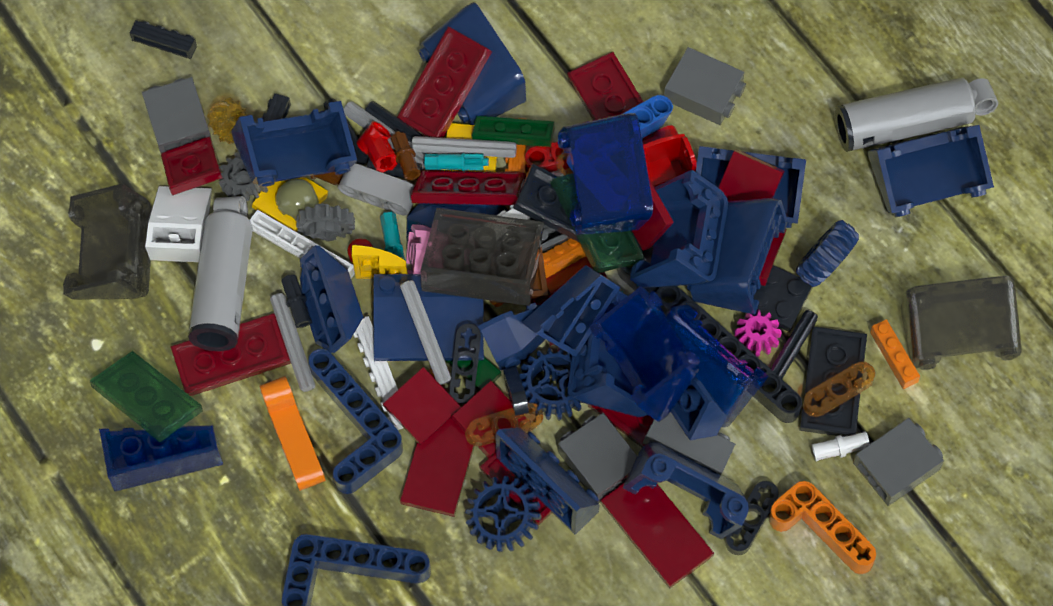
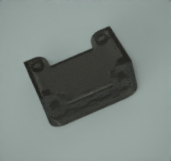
(111, 245)
(961, 320)

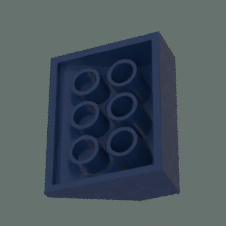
(395, 330)
(546, 478)

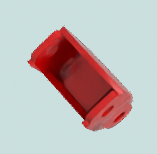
(668, 158)

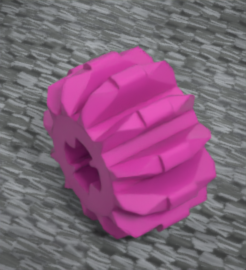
(760, 324)

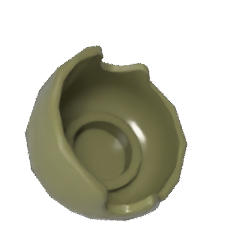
(295, 196)

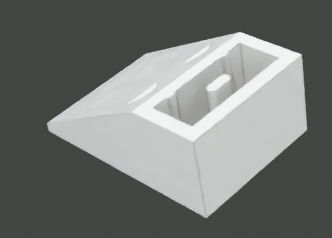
(177, 224)

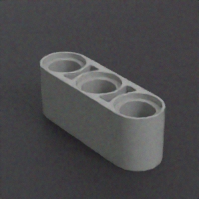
(377, 189)

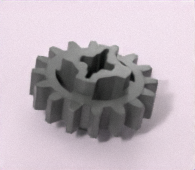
(237, 181)
(325, 222)

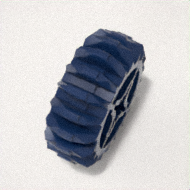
(827, 253)
(544, 389)
(503, 525)

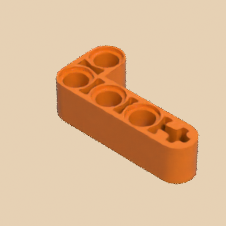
(292, 433)
(825, 530)

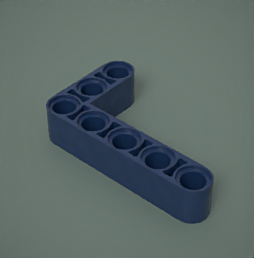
(359, 417)
(346, 563)

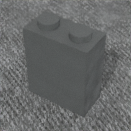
(705, 86)
(176, 114)
(597, 455)
(899, 461)

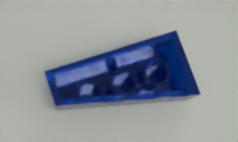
(140, 459)

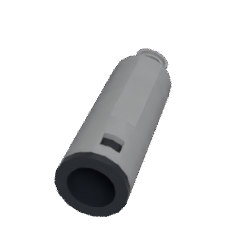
(913, 112)
(221, 276)

